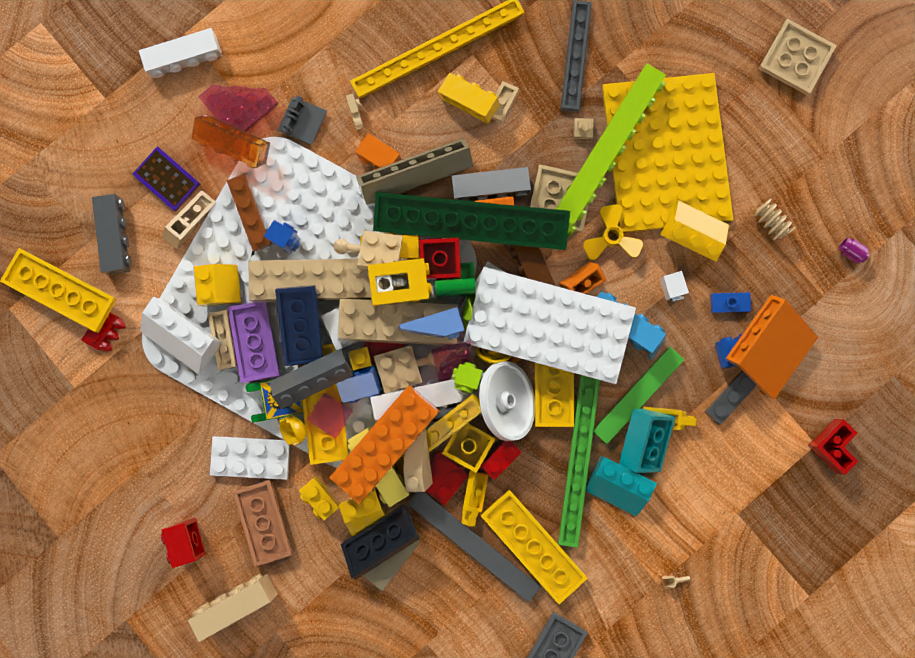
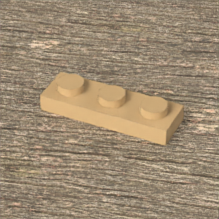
(221, 329)

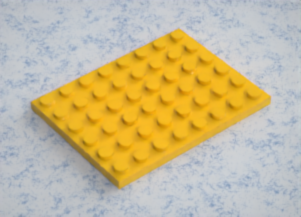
(671, 154)

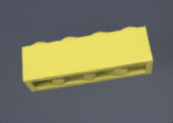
(392, 484)

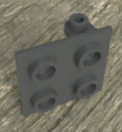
(302, 120)

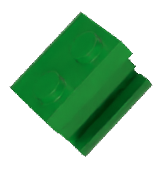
(458, 287)

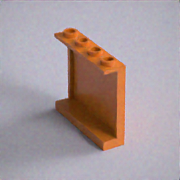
(773, 346)

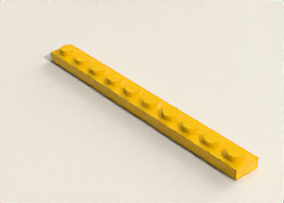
(437, 48)

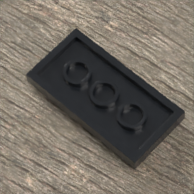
(379, 542)

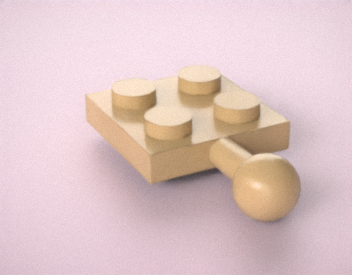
(374, 249)
(400, 368)

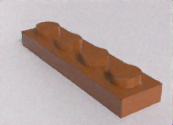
(248, 212)

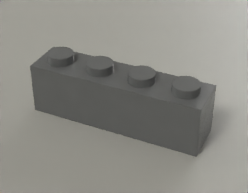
(111, 234)
(310, 379)

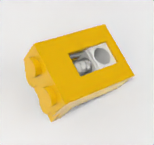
(417, 286)

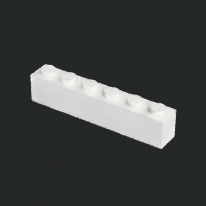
(439, 394)

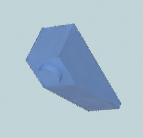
(438, 325)

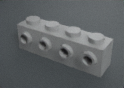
(491, 184)

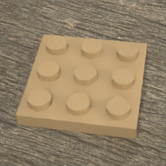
(797, 57)
(550, 189)

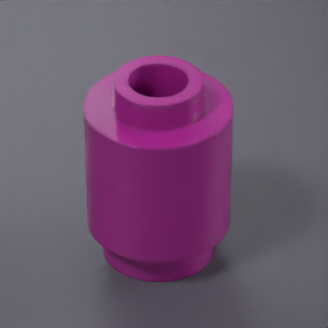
(854, 250)

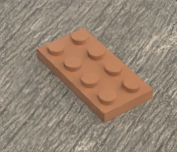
(262, 523)

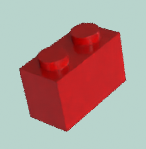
(500, 459)

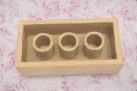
(232, 607)

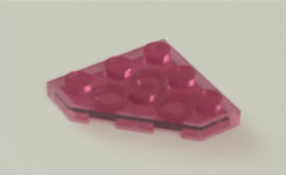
(238, 104)

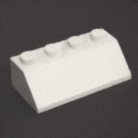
(178, 334)

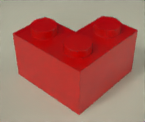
(831, 446)

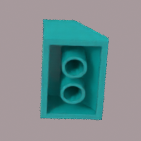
(646, 441)
(620, 486)

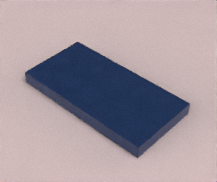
(299, 324)

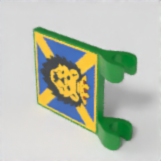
(271, 408)

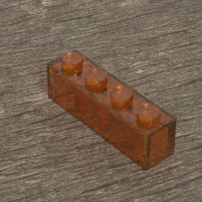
(230, 141)

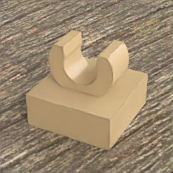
(583, 128)

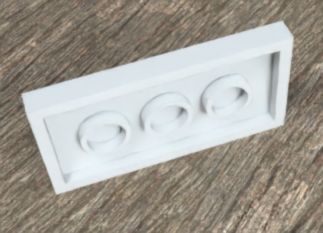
(250, 457)

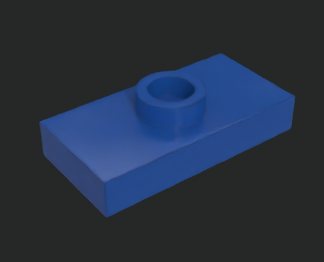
(730, 302)

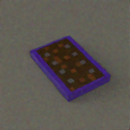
(166, 179)

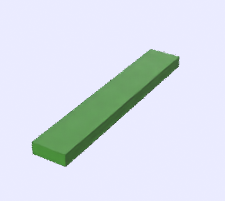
(638, 395)

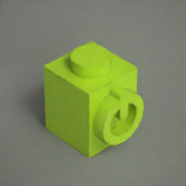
(467, 378)

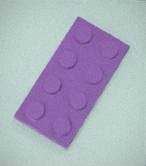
(253, 341)

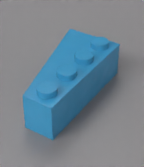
(642, 333)

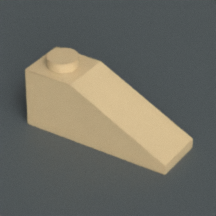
(188, 219)
(417, 465)

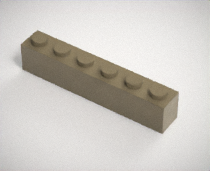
(416, 170)

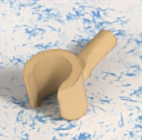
(672, 581)

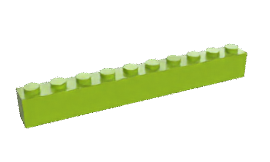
(611, 144)

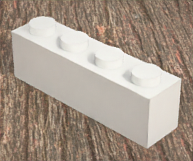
(180, 53)

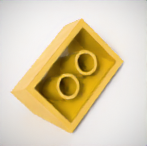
(696, 231)

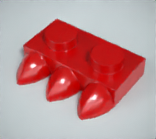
(99, 340)

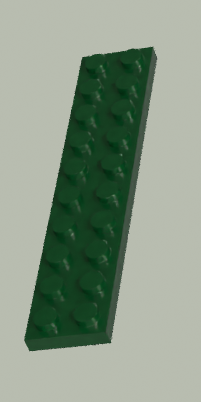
(471, 220)

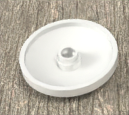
(507, 401)

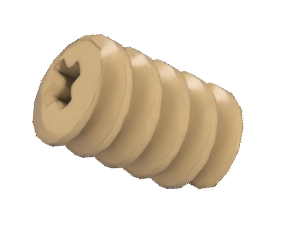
(773, 220)

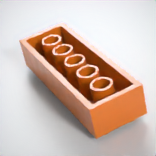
(384, 444)

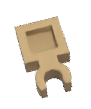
(355, 107)

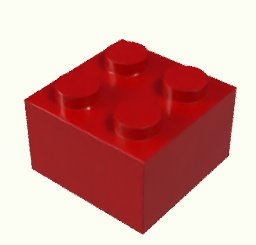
(442, 258)
(183, 543)

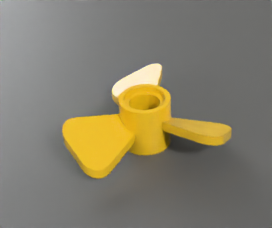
(611, 216)

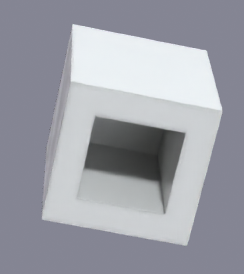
(674, 286)

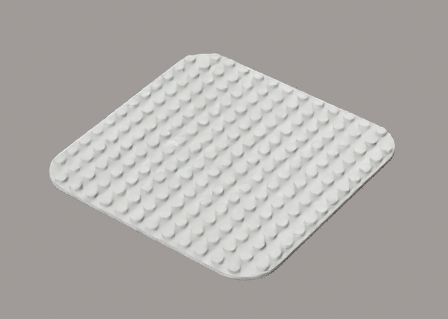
(323, 207)

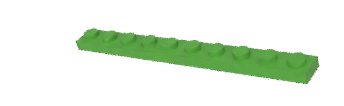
(578, 461)

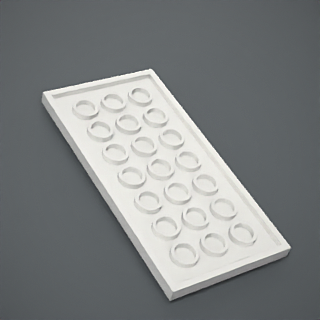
(549, 325)

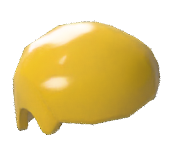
(292, 430)

